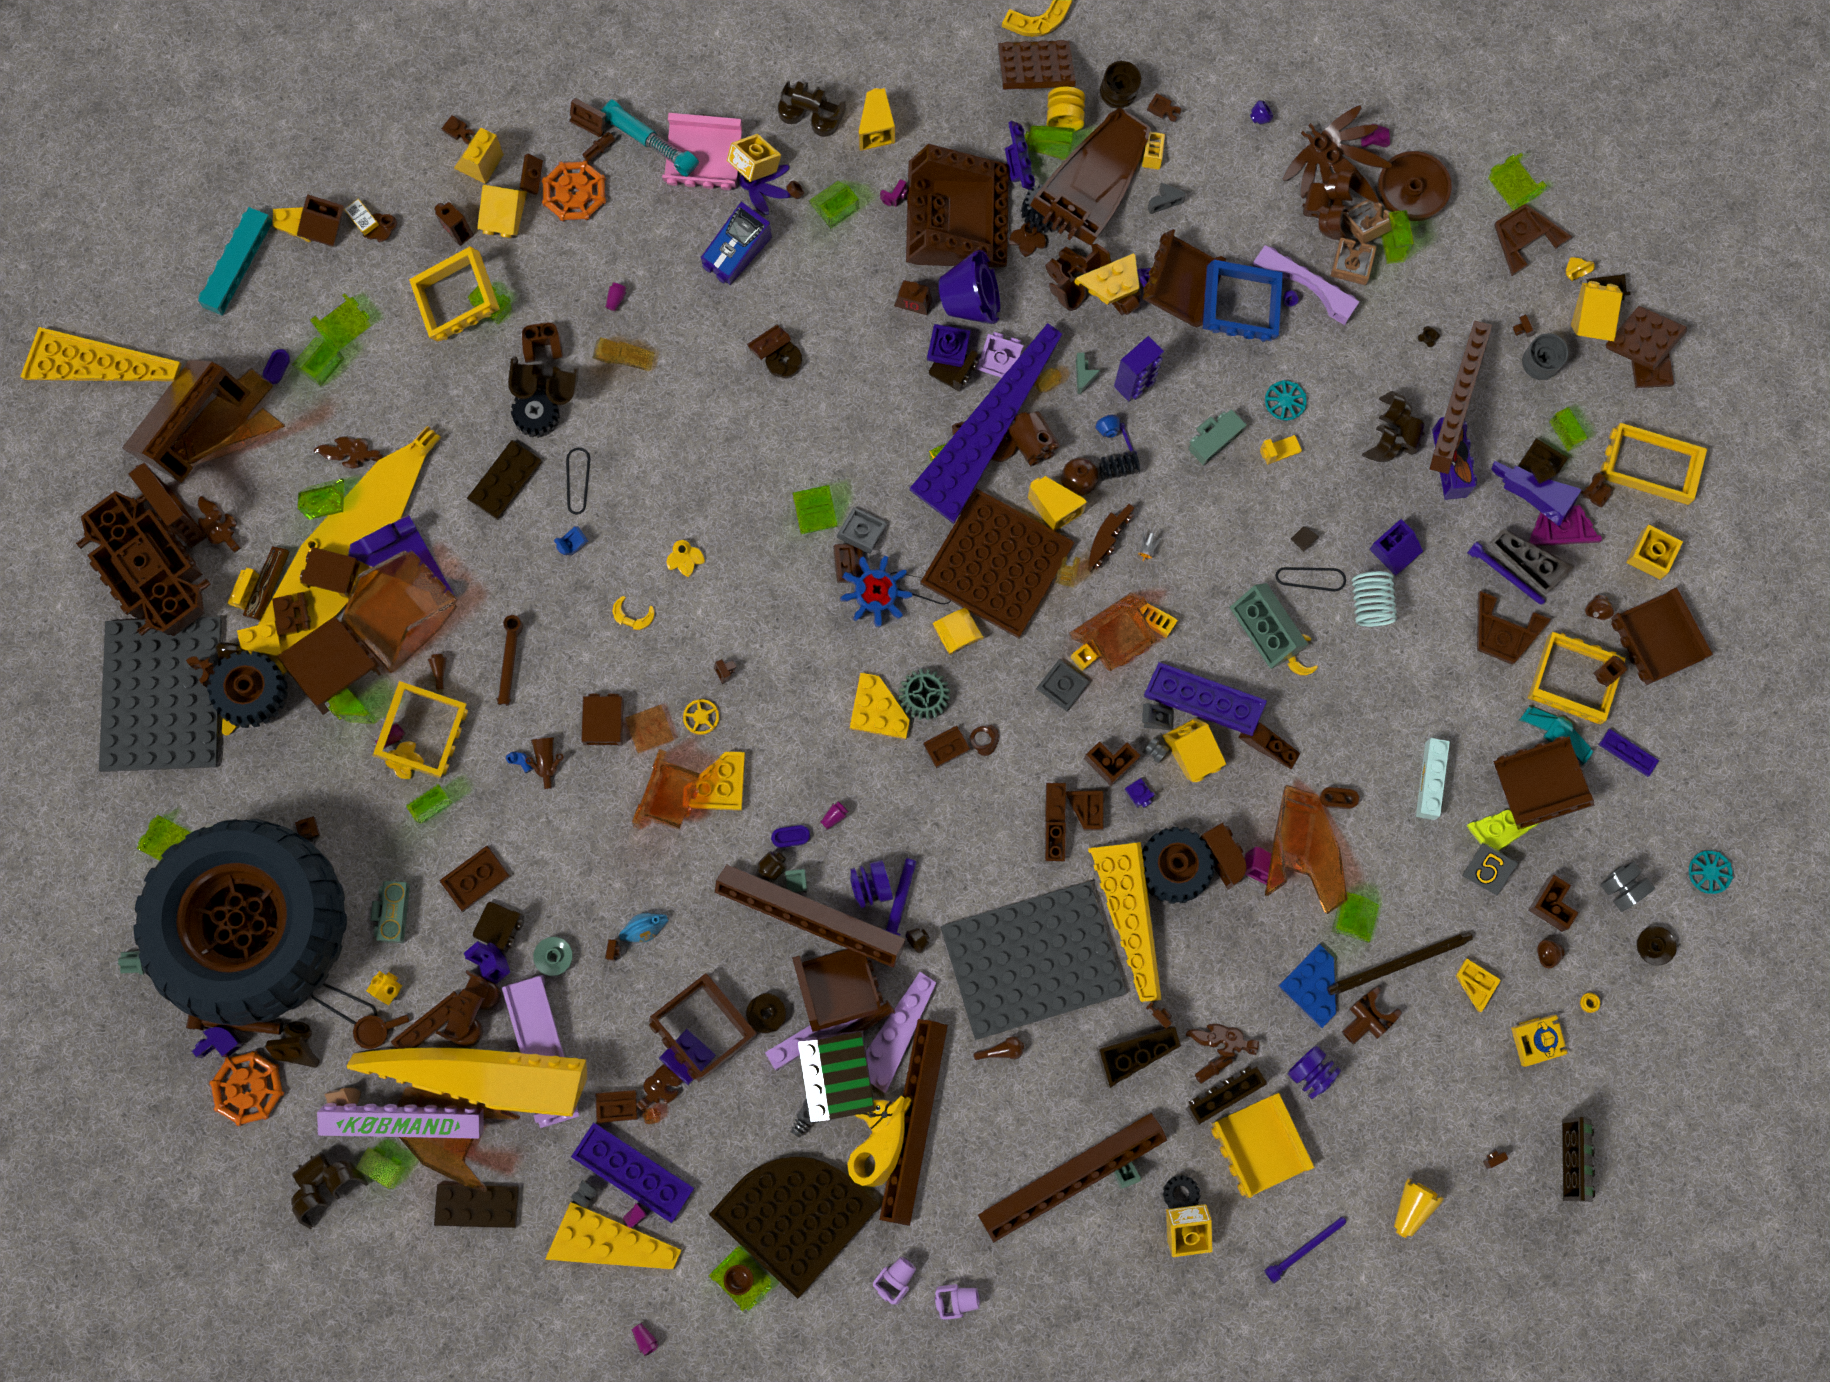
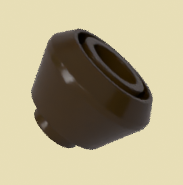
(224, 649)
(917, 939)
(298, 1029)

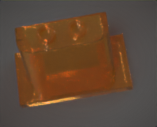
(1117, 632)
(667, 794)

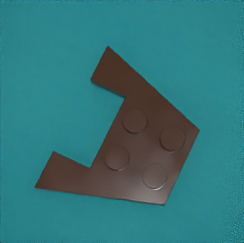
(1521, 229)
(1502, 638)

